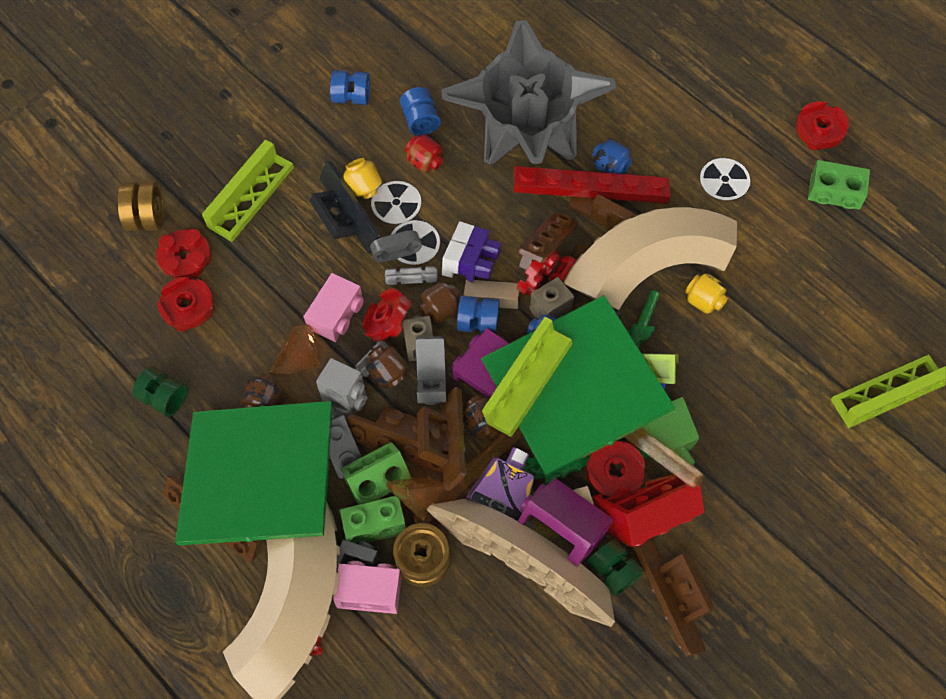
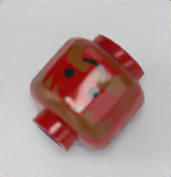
(424, 153)

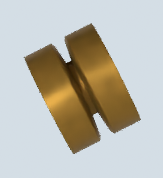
(141, 206)
(425, 540)

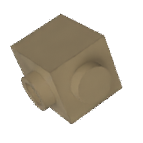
(551, 300)
(415, 327)

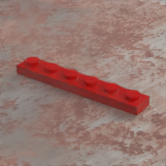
(591, 184)

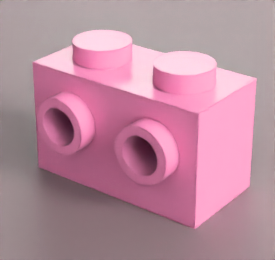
(334, 307)
(368, 587)

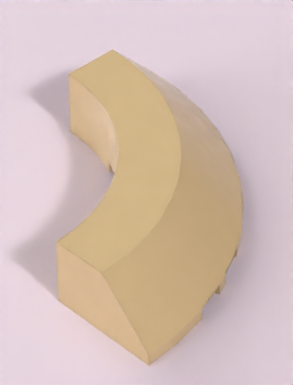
(649, 244)
(529, 555)
(288, 614)

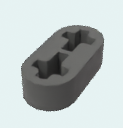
(395, 246)

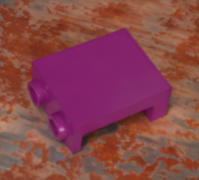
(470, 366)
(568, 516)

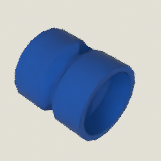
(341, 87)
(420, 111)
(477, 314)

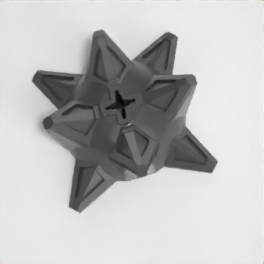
(528, 99)

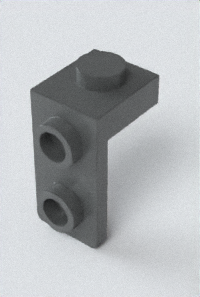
(431, 370)
(342, 444)
(359, 552)

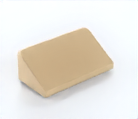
(502, 291)

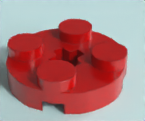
(818, 137)
(180, 241)
(535, 274)
(386, 316)
(185, 317)
(632, 471)

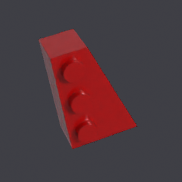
(651, 509)

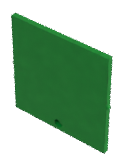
(593, 395)
(256, 474)

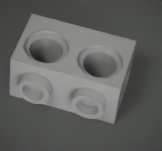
(342, 387)

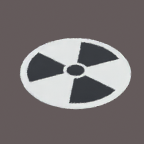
(725, 179)
(396, 202)
(429, 239)

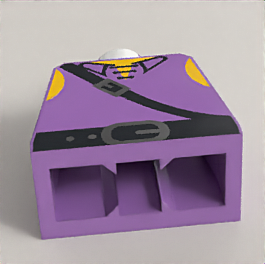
(504, 485)

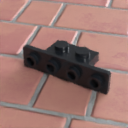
(341, 209)

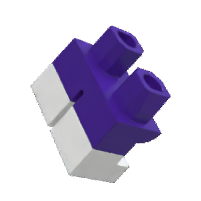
(467, 252)

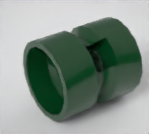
(160, 391)
(607, 559)

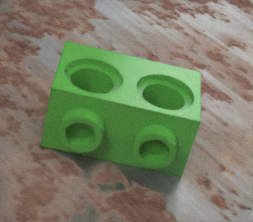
(838, 184)
(373, 468)
(373, 520)

